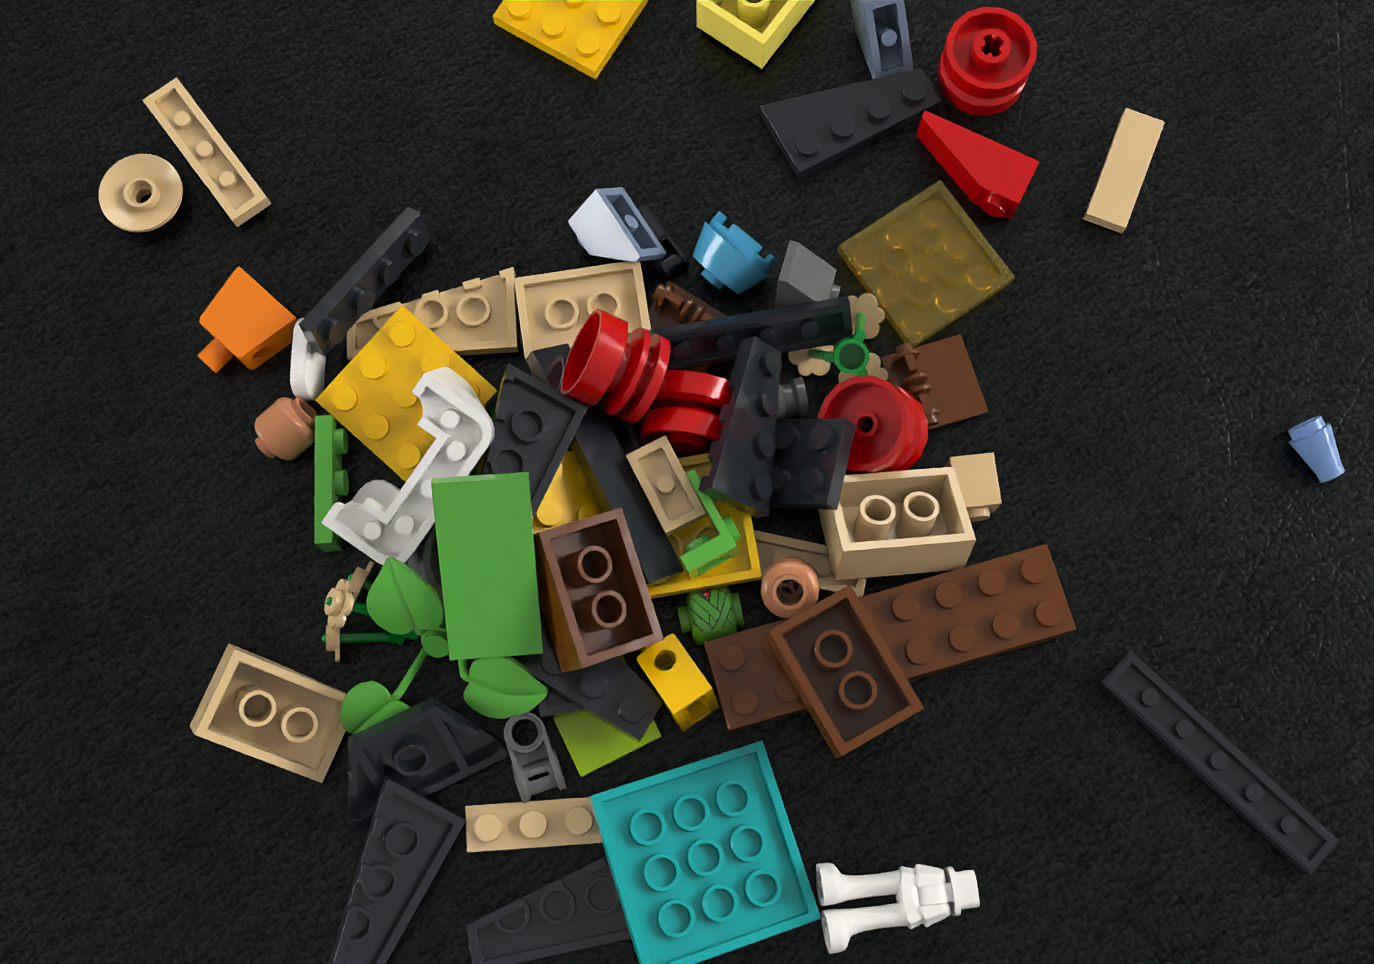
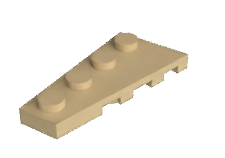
(466, 318)

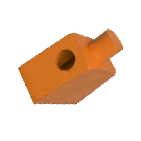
(245, 324)

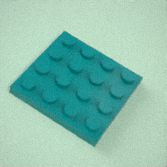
(704, 858)

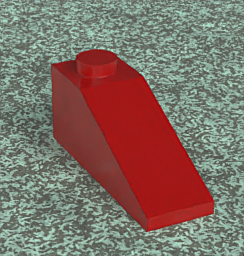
(981, 167)

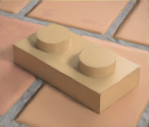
(666, 485)

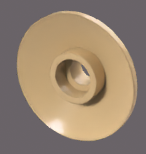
(130, 181)

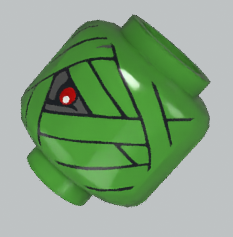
(711, 614)

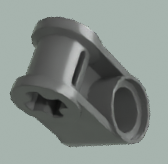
(533, 759)

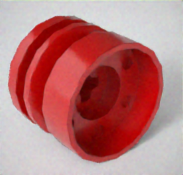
(615, 366)

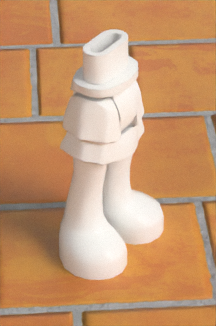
(921, 892)

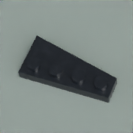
(840, 120)
(531, 431)
(747, 441)
(603, 689)
(396, 867)
(553, 920)

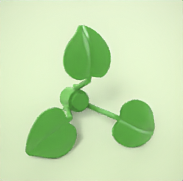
(406, 602)

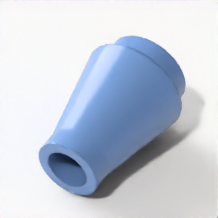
(1317, 447)

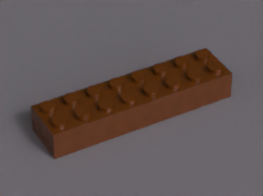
(924, 624)

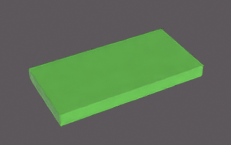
(488, 565)

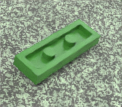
(330, 479)

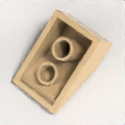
(271, 714)

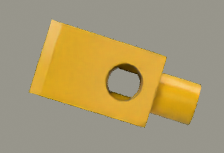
(683, 686)

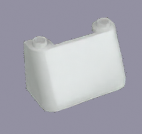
(396, 521)

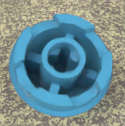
(730, 256)

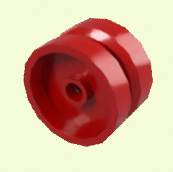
(986, 61)
(687, 411)
(888, 423)

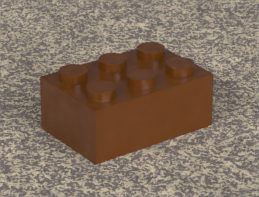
(593, 591)
(843, 671)

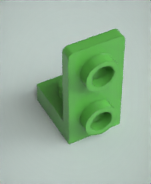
(705, 552)

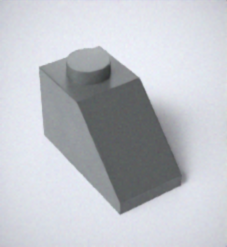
(804, 278)

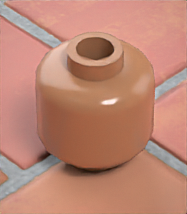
(286, 428)
(785, 602)

